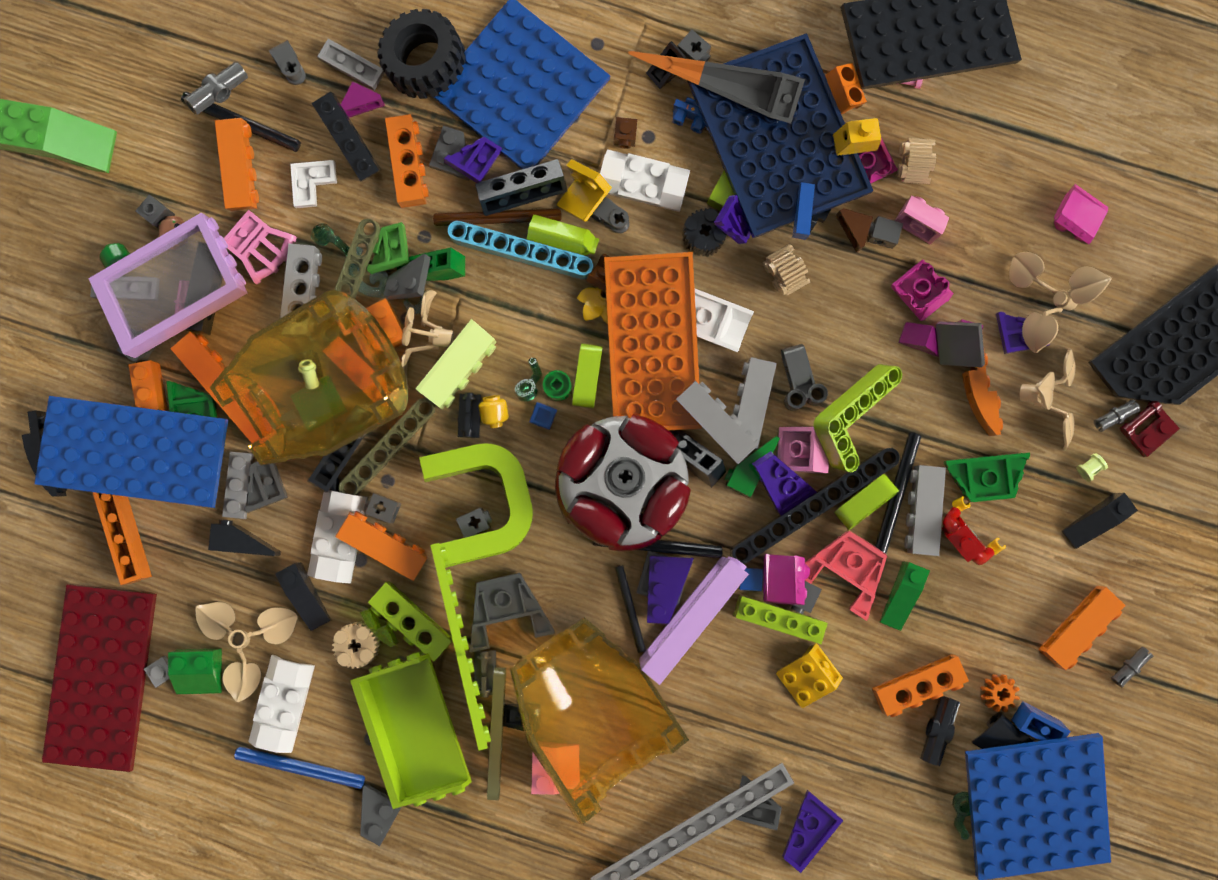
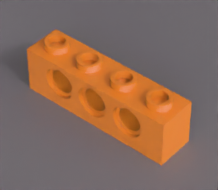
(397, 128)
(954, 680)

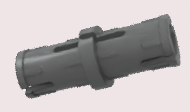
(1116, 415)
(1132, 667)

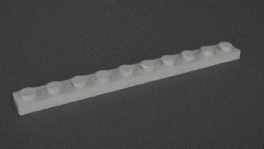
(698, 826)

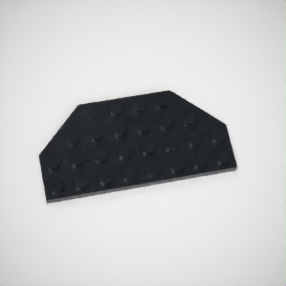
(1168, 351)

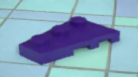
(781, 483)
(665, 586)
(810, 831)

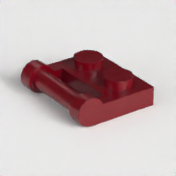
(1154, 433)

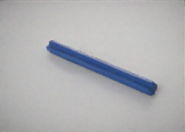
(299, 767)

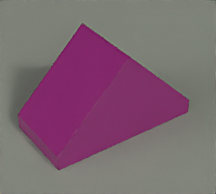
(360, 100)
(920, 337)

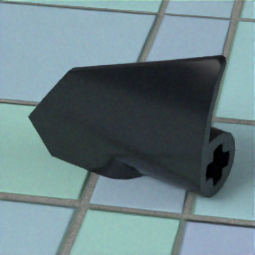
(1000, 733)

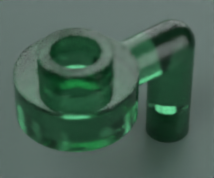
(323, 234)
(526, 389)
(962, 810)

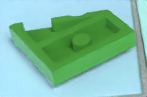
(390, 249)

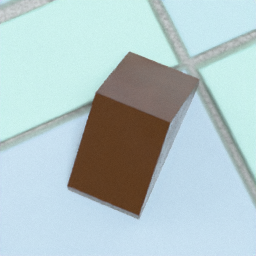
(855, 227)

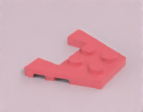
(855, 562)

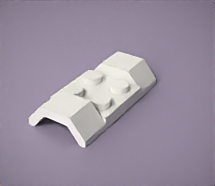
(645, 180)
(720, 320)
(330, 556)
(280, 705)

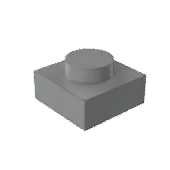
(158, 671)

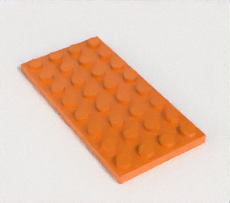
(652, 336)

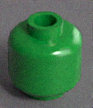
(112, 253)

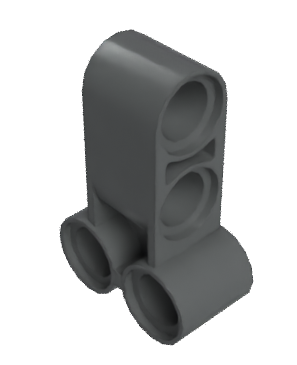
(800, 378)

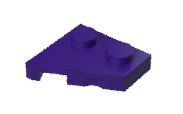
(475, 159)
(1011, 333)

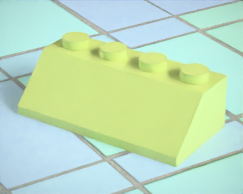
(456, 365)

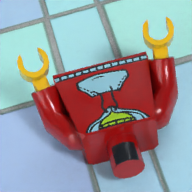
(965, 539)

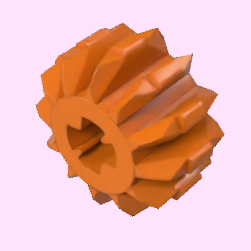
(1000, 702)

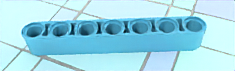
(513, 243)

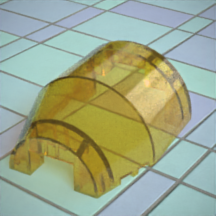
(356, 372)
(590, 715)

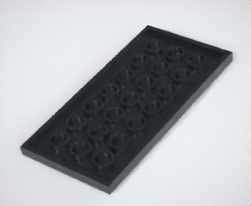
(927, 38)

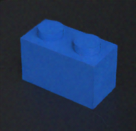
(1038, 723)

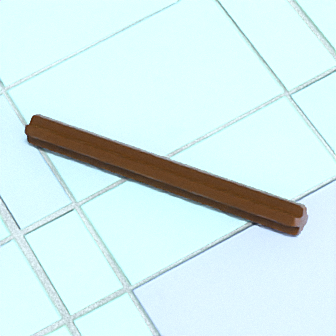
(507, 216)

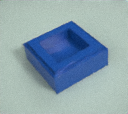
(543, 416)
(753, 581)

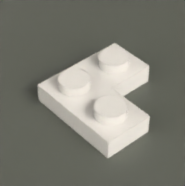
(306, 177)

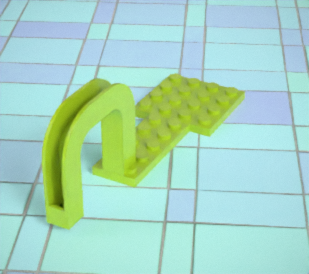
(477, 546)

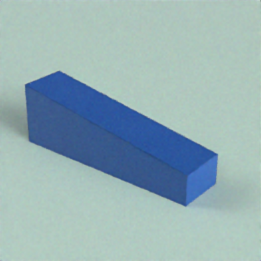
(803, 211)

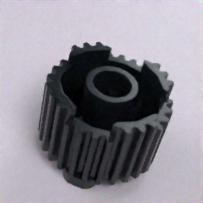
(700, 243)

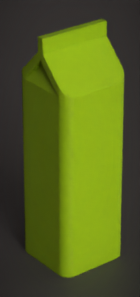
(562, 235)

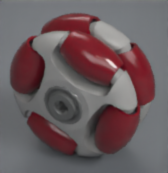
(663, 471)

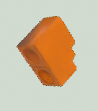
(845, 87)

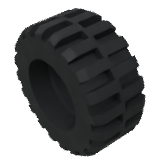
(407, 34)

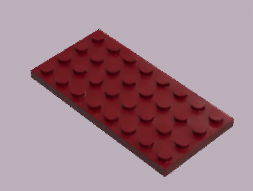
(99, 678)

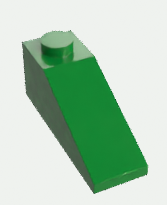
(443, 264)
(743, 476)
(904, 595)

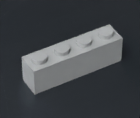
(754, 395)
(717, 422)
(925, 510)

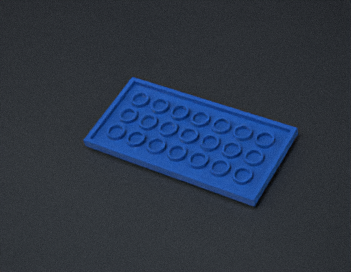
(131, 451)

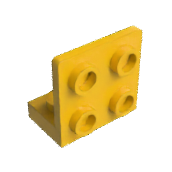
(585, 192)
(810, 676)

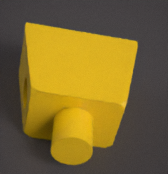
(861, 137)

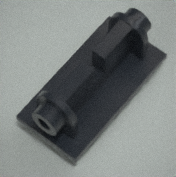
(469, 415)

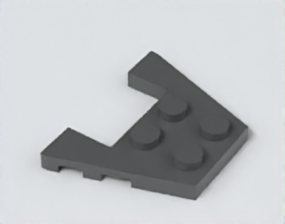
(505, 600)

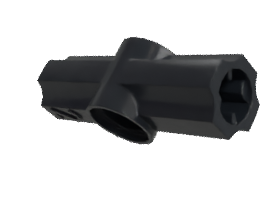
(940, 730)

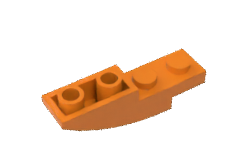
(983, 403)

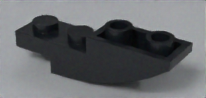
(32, 446)

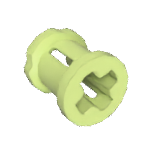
(1092, 467)

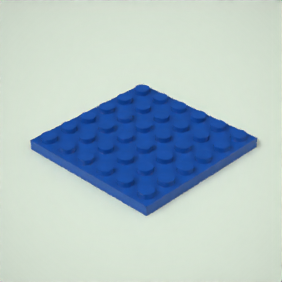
(522, 85)
(1038, 806)

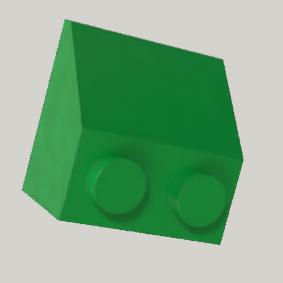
(196, 671)

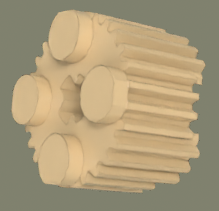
(916, 160)
(786, 270)
(345, 651)

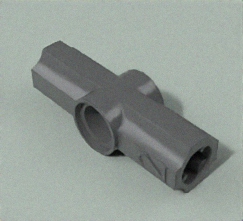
(215, 88)

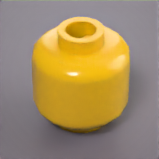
(493, 411)

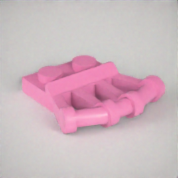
(248, 235)

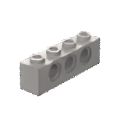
(296, 257)

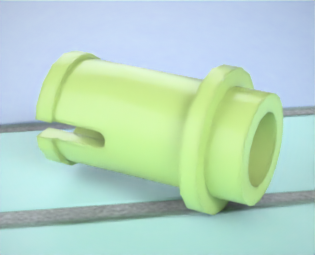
(309, 375)

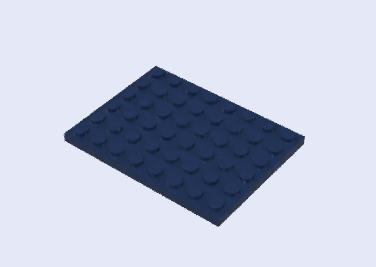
(772, 157)

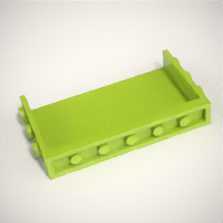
(411, 731)

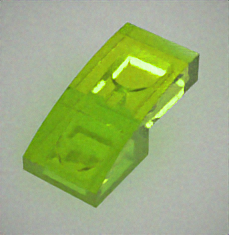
(384, 633)

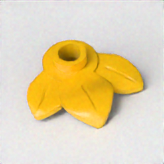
(594, 304)

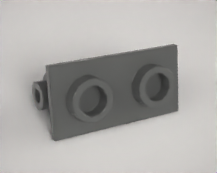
(484, 669)

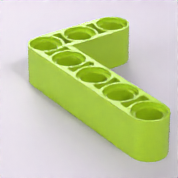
(833, 422)

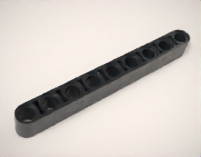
(824, 501)

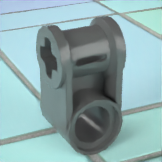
(287, 61)
(608, 212)

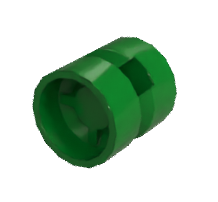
(557, 385)

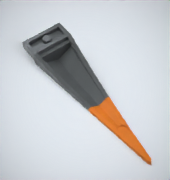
(760, 90)

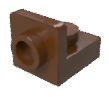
(625, 132)
(597, 275)

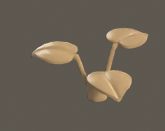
(1086, 285)
(438, 337)
(1044, 392)
(216, 619)

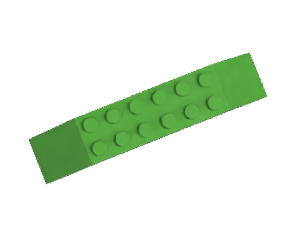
(55, 135)

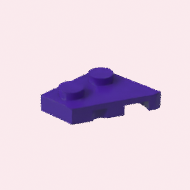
(732, 221)

